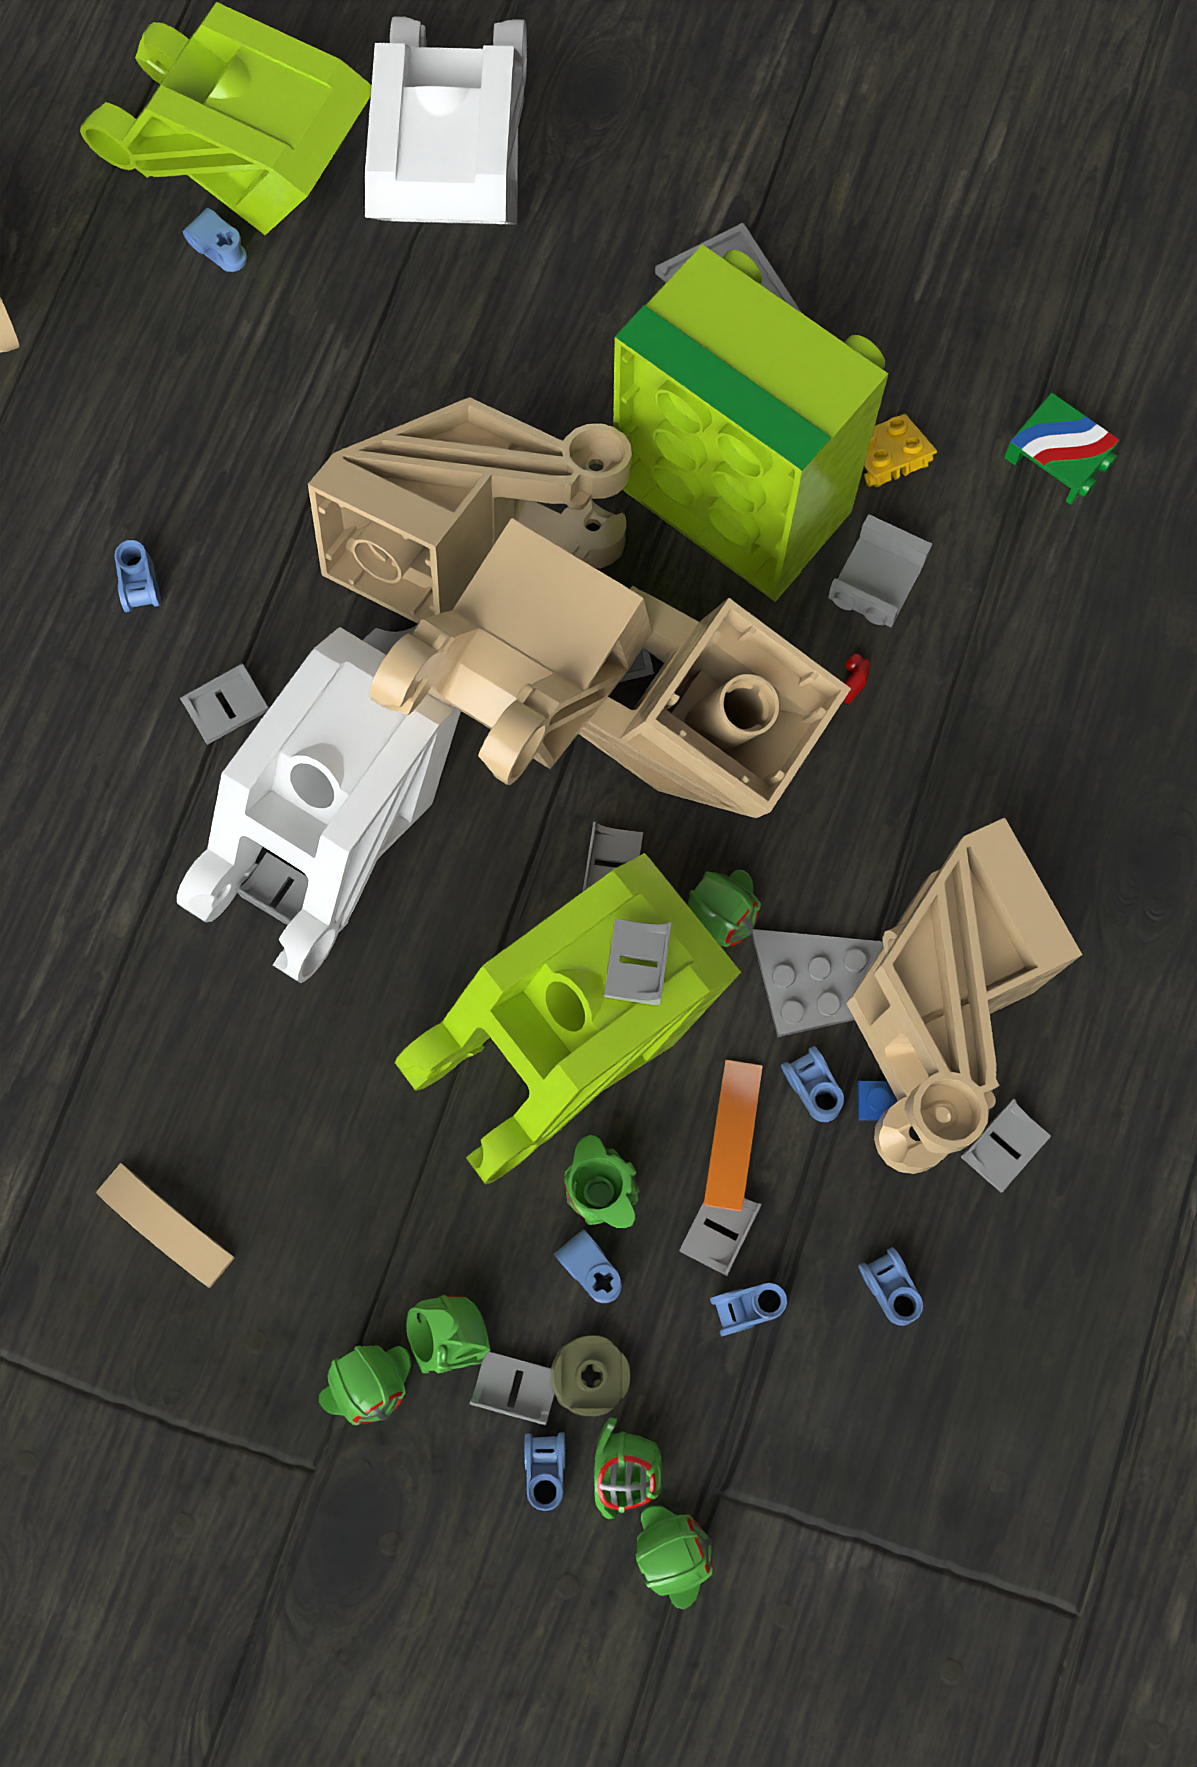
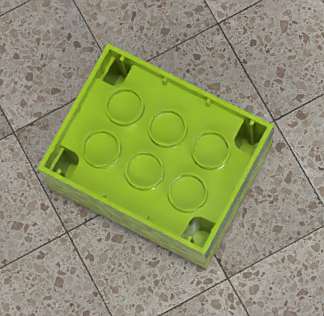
(744, 417)

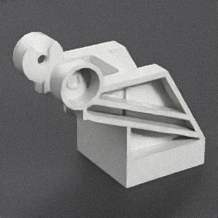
(445, 127)
(324, 788)

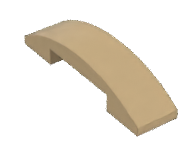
(164, 1226)

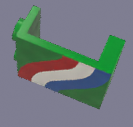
(1064, 446)

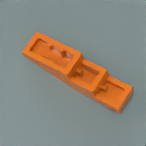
(733, 1136)

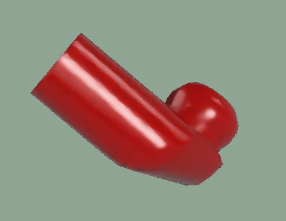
(860, 671)

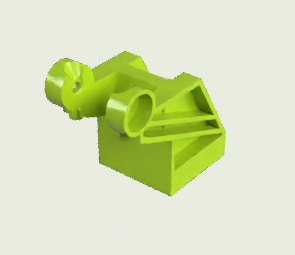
(235, 113)
(551, 1015)

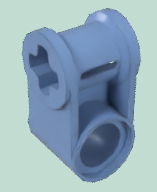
(216, 240)
(138, 582)
(811, 1078)
(587, 1262)
(892, 1285)
(746, 1308)
(545, 1467)

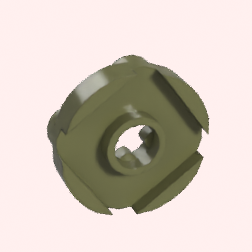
(605, 1392)

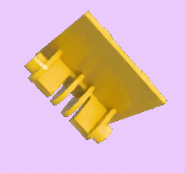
(896, 448)

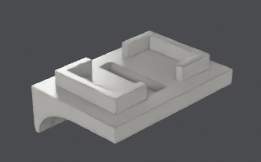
(208, 712)
(610, 846)
(268, 882)
(643, 943)
(1019, 1133)
(713, 1247)
(496, 1383)

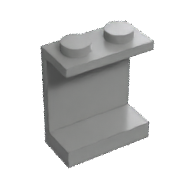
(880, 571)

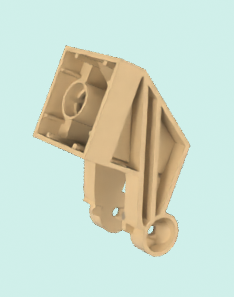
(428, 500)
(521, 651)
(679, 727)
(960, 951)

